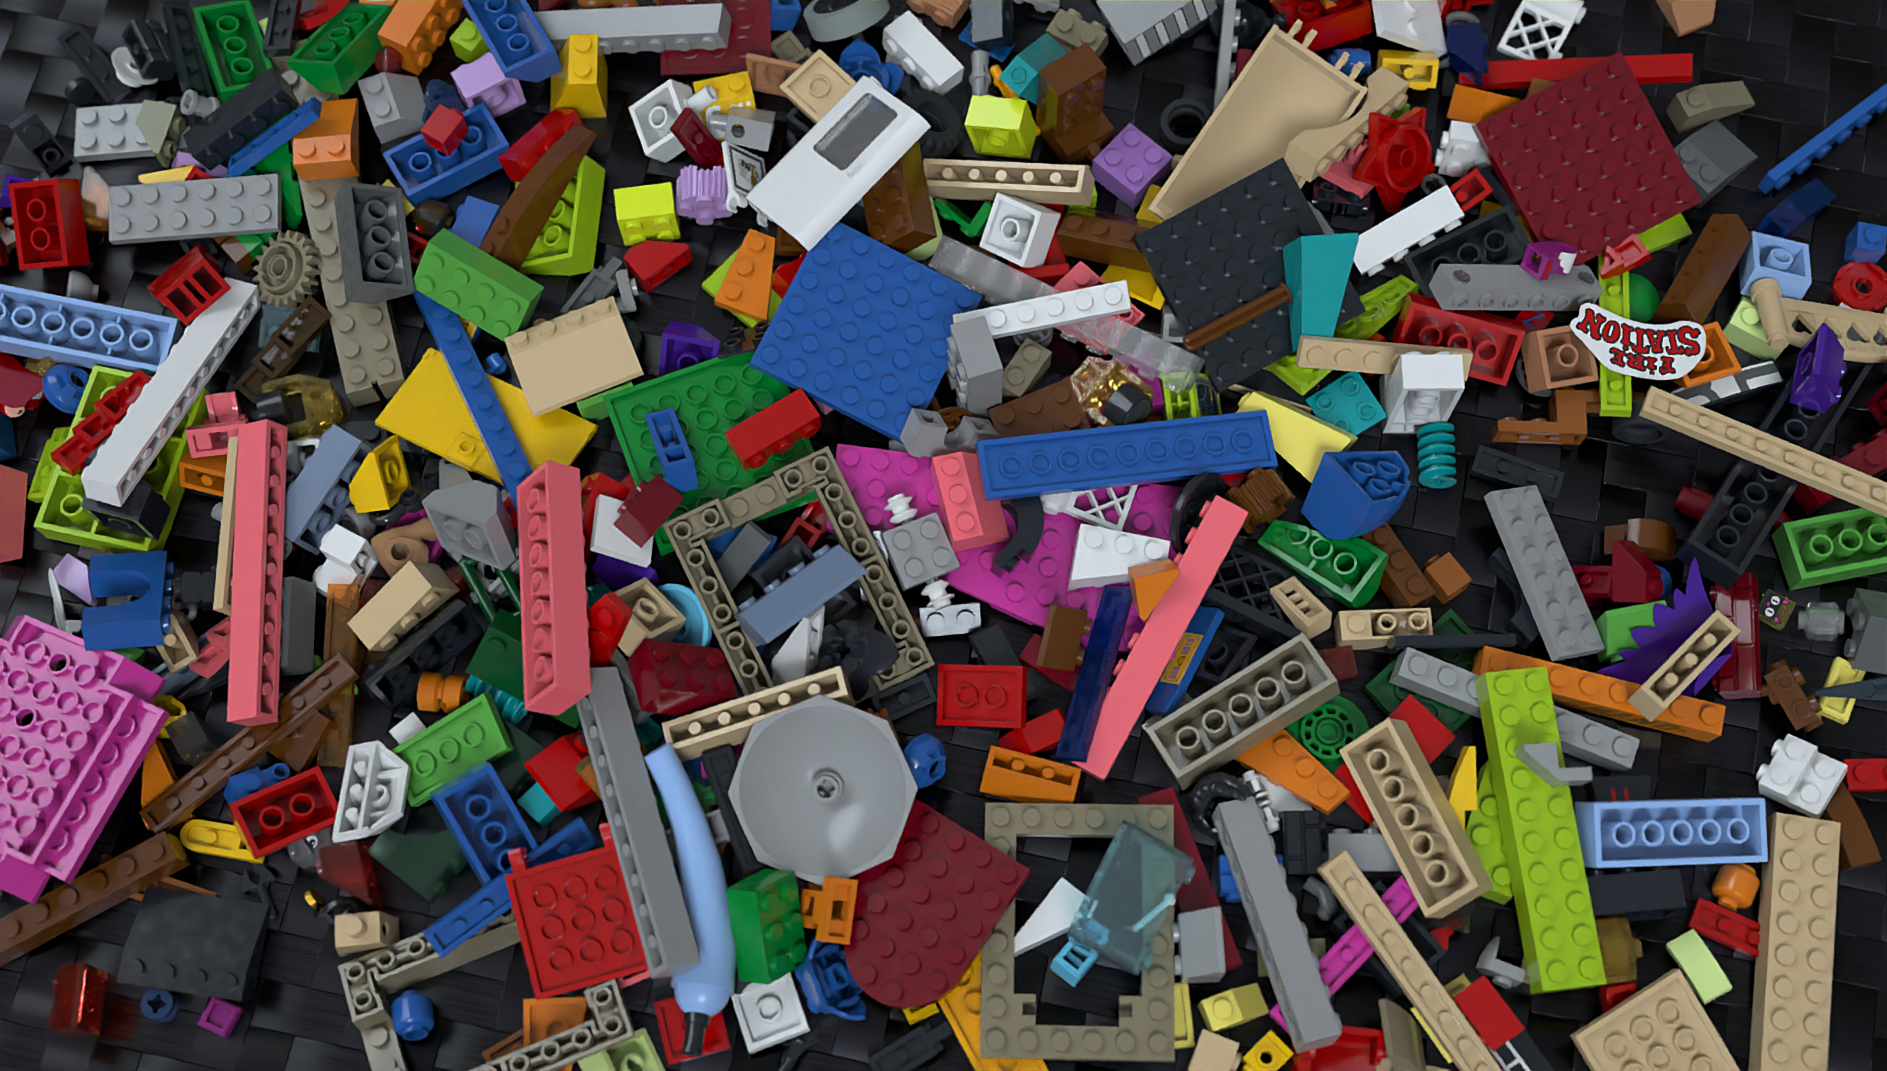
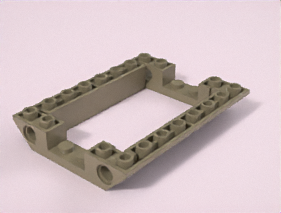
(810, 474)
(414, 960)

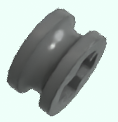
(1434, 179)

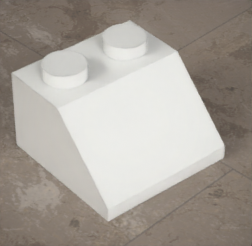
(1019, 230)

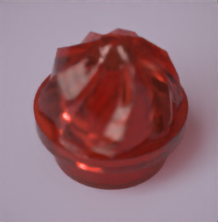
(388, 60)

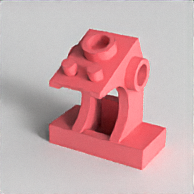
(221, 425)

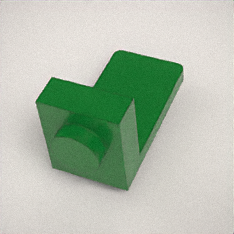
(968, 226)

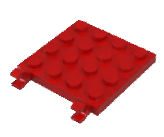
(575, 919)

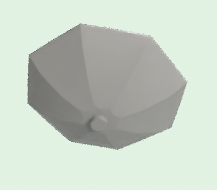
(822, 790)

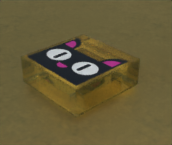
(1775, 609)

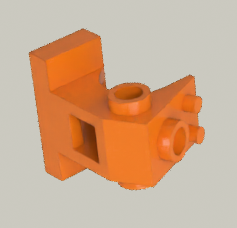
(829, 908)

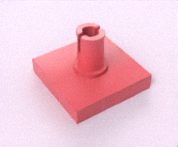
(1341, 172)

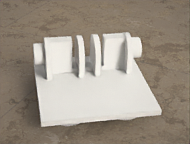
(1272, 799)

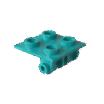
(1347, 404)

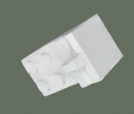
(1421, 391)

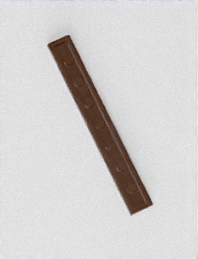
(248, 746)

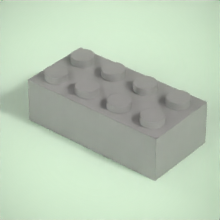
(974, 367)

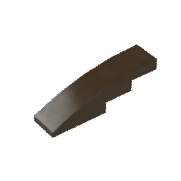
(285, 348)

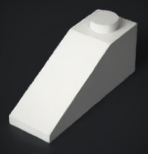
(800, 652)
(1050, 918)

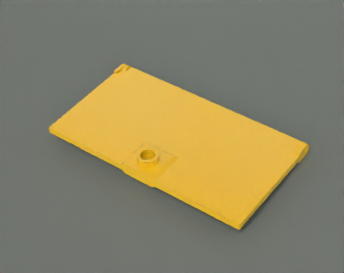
(436, 418)

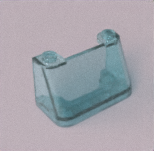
(1130, 898)

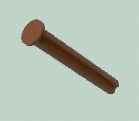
(1237, 317)

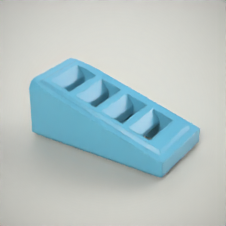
(1067, 971)

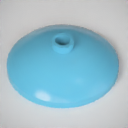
(697, 626)

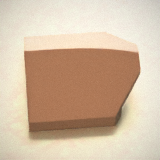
(1687, 14)

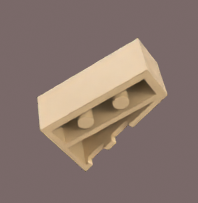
(402, 604)

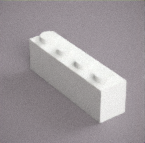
(1405, 229)

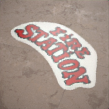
(1638, 347)

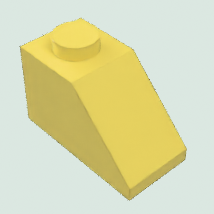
(1232, 1008)

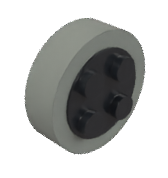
(843, 18)

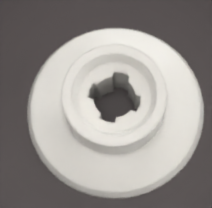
(126, 68)

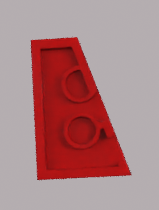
(606, 626)

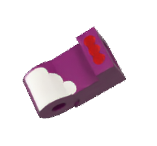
(1552, 259)

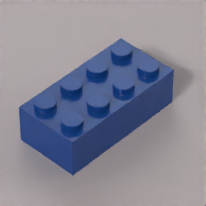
(433, 175)
(482, 820)

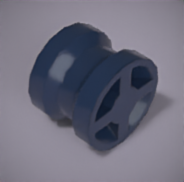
(167, 1008)

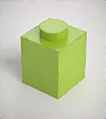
(468, 42)

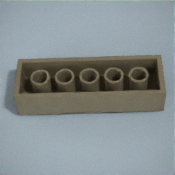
(1243, 711)

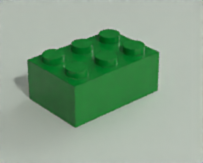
(766, 925)

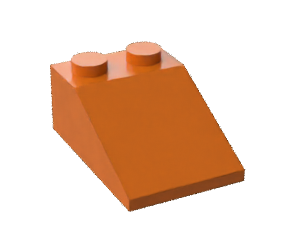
(329, 144)

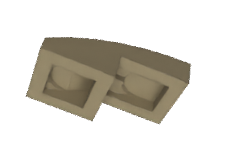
(790, 49)

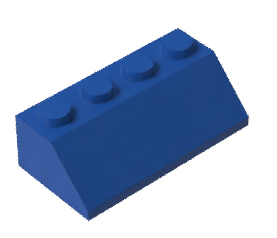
(514, 38)

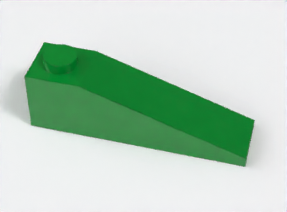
(281, 163)
(1342, 568)

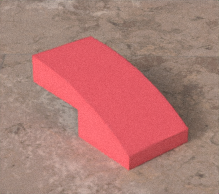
(216, 653)

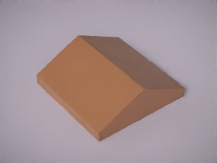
(768, 73)

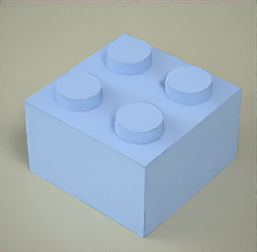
(1776, 259)

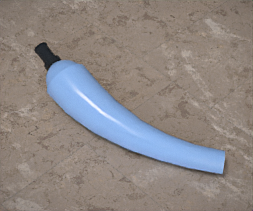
(703, 884)

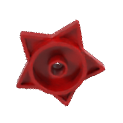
(1396, 156)

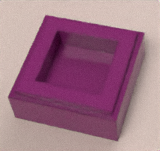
(220, 1017)

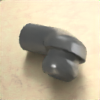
(1325, 896)

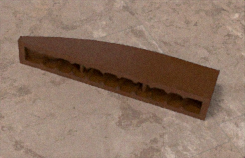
(536, 198)

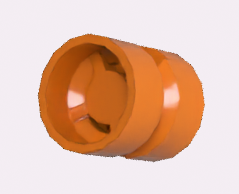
(440, 692)

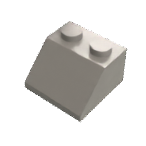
(393, 104)
(1199, 946)

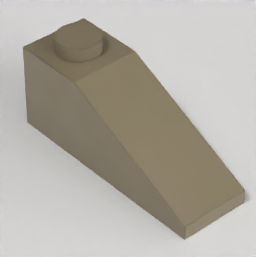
(1707, 104)

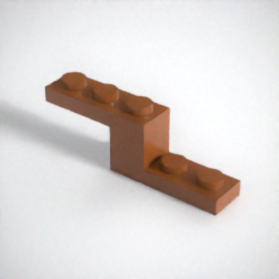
(1566, 417)

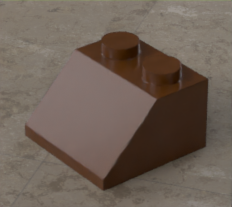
(1063, 637)

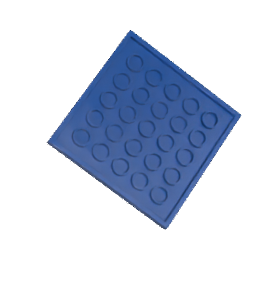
(863, 330)

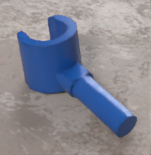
(496, 364)

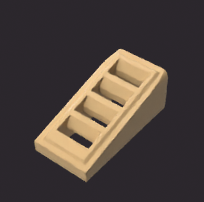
(1310, 623)

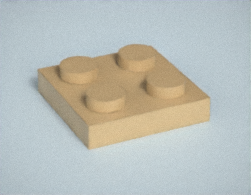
(817, 86)

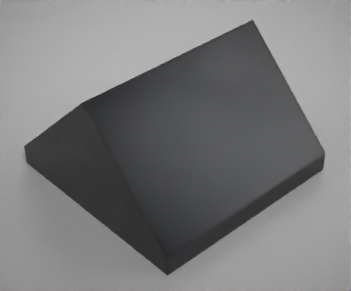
(1224, 656)

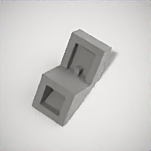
(1544, 762)

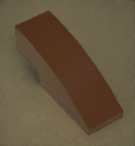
(1856, 844)

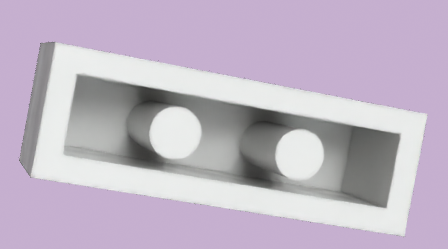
(922, 54)

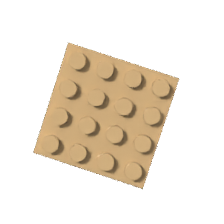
(1655, 1031)

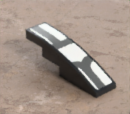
(1753, 379)

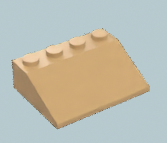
(573, 356)

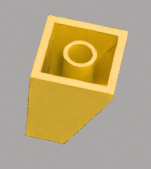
(583, 78)

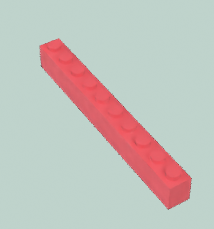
(257, 574)
(1162, 632)

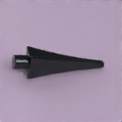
(204, 685)

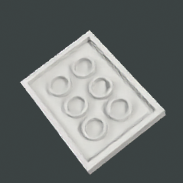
(1411, 24)

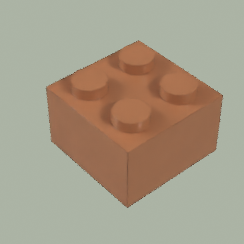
(1556, 359)

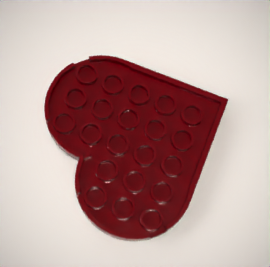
(928, 910)

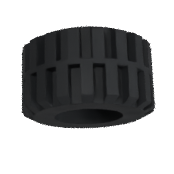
(944, 122)

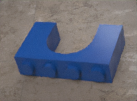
(134, 623)

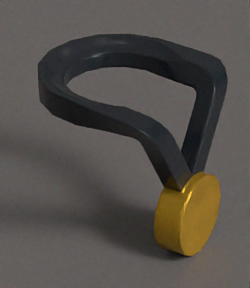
(319, 910)

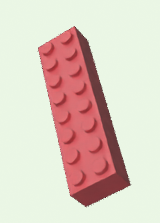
(553, 589)

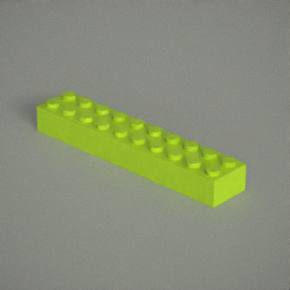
(1539, 835)

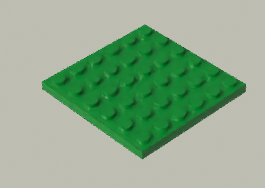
(707, 403)

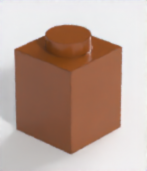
(1446, 577)

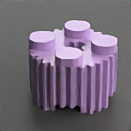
(702, 194)

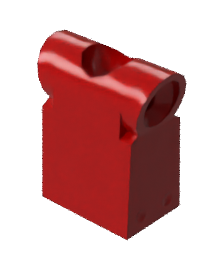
(190, 284)

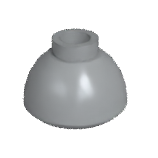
(81, 287)
(358, 523)

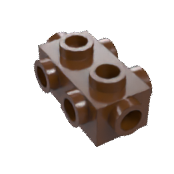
(1786, 688)

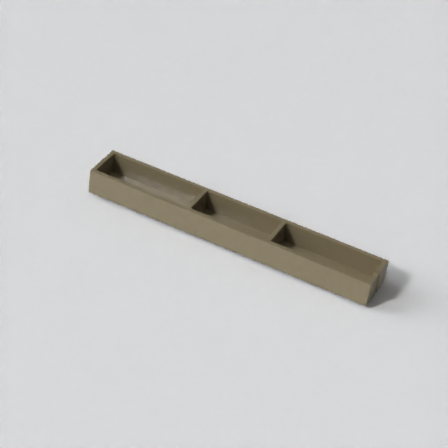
(362, 332)

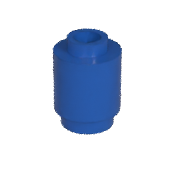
(1355, 56)

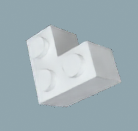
(347, 562)

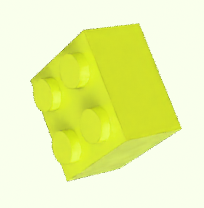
(1001, 126)
(647, 213)

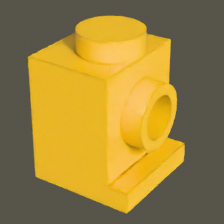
(1274, 1047)

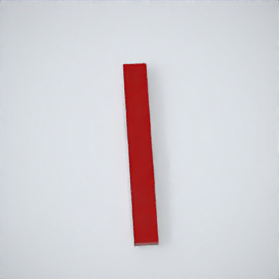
(1645, 68)

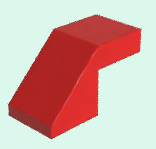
(1039, 735)

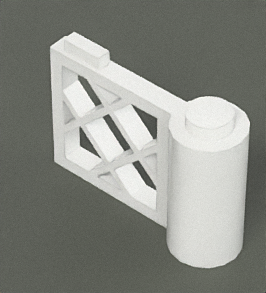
(1553, 12)
(1065, 501)

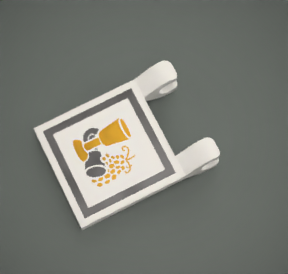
(743, 174)

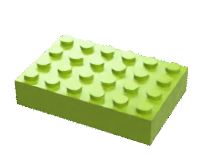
(61, 509)

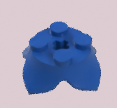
(862, 60)
(829, 982)

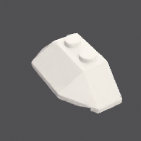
(371, 792)

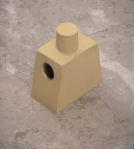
(363, 932)

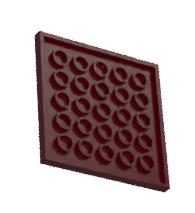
(1587, 160)

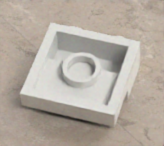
(1460, 151)
(1800, 776)

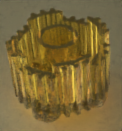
(1617, 949)

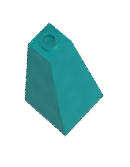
(1024, 70)
(1317, 280)

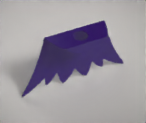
(1671, 631)

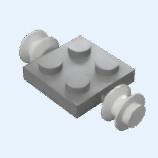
(919, 551)

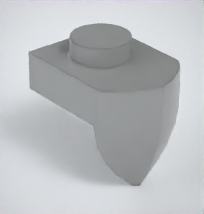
(628, 289)
(1501, 972)

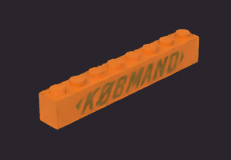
(1609, 696)

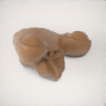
(403, 543)

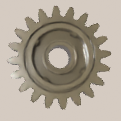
(287, 269)

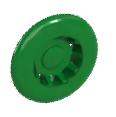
(1329, 730)

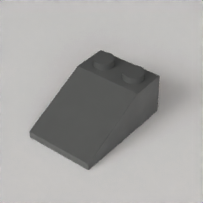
(1713, 159)

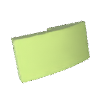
(1699, 966)

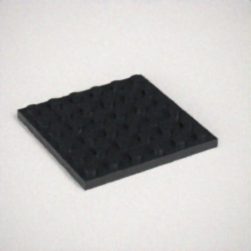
(1229, 255)

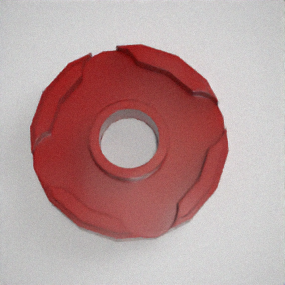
(1869, 274)

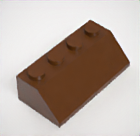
(1103, 237)
(1704, 271)

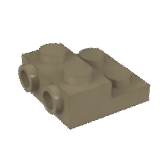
(1072, 32)

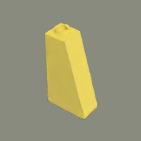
(1298, 434)

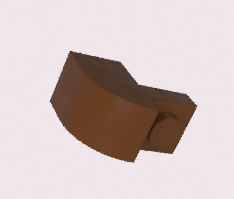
(1652, 536)

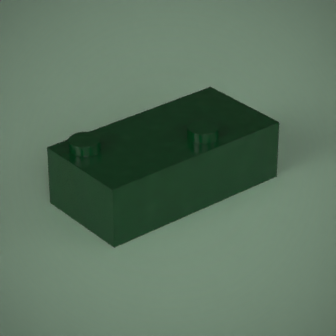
(501, 661)

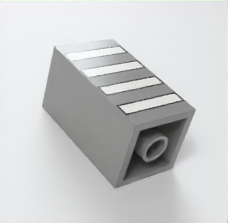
(1151, 24)

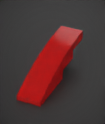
(99, 425)

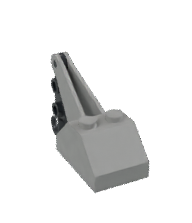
(463, 514)

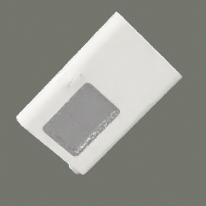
(837, 162)

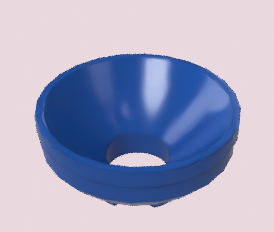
(61, 390)
(920, 756)

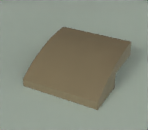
(1401, 1038)

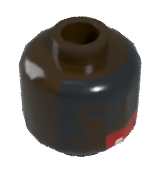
(432, 217)

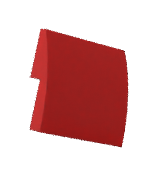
(323, 12)

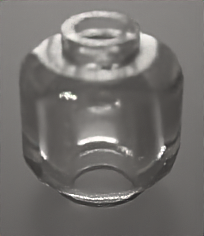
(1821, 621)

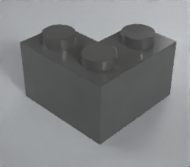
(1869, 639)

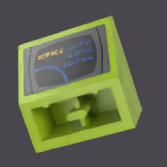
(1197, 403)

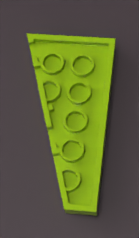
(1380, 307)

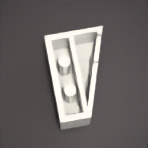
(1105, 554)

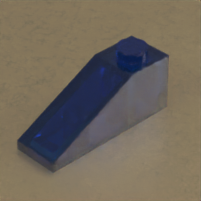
(1796, 210)

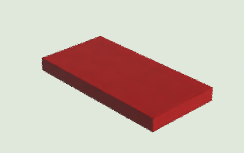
(1429, 735)

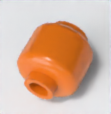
(1735, 886)

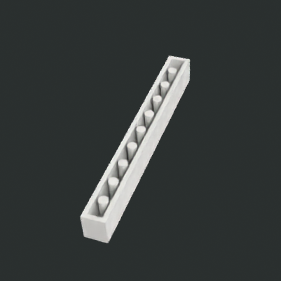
(169, 395)

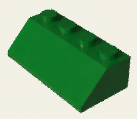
(341, 48)

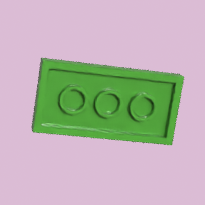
(453, 746)

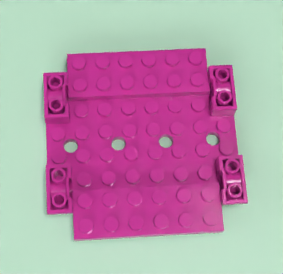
(74, 756)

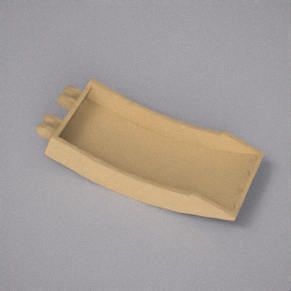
(1263, 111)

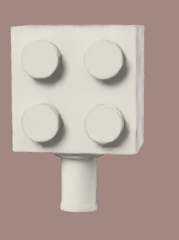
(660, 109)

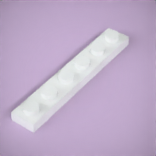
(1054, 309)

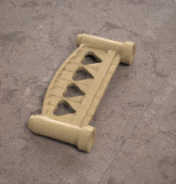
(1780, 312)

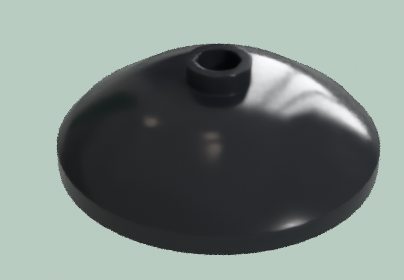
(1189, 504)

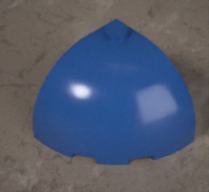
(1356, 492)

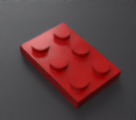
(982, 696)

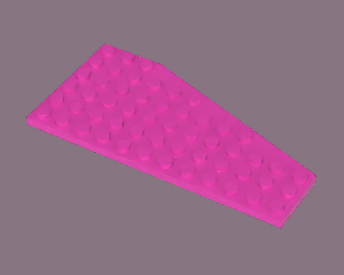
(1030, 589)

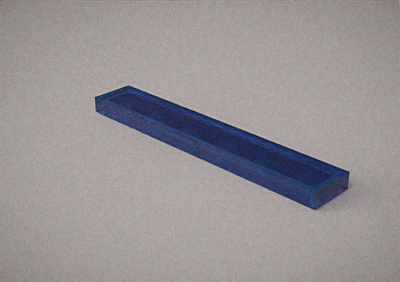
(1095, 674)

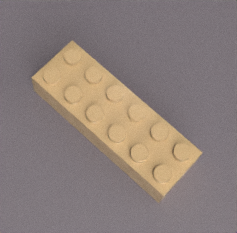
(1416, 818)

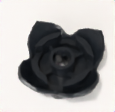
(857, 649)

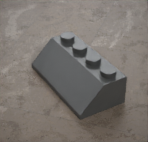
(373, 243)

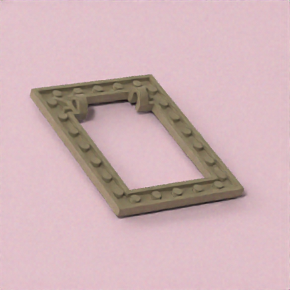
(1010, 1018)

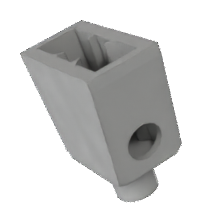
(757, 127)

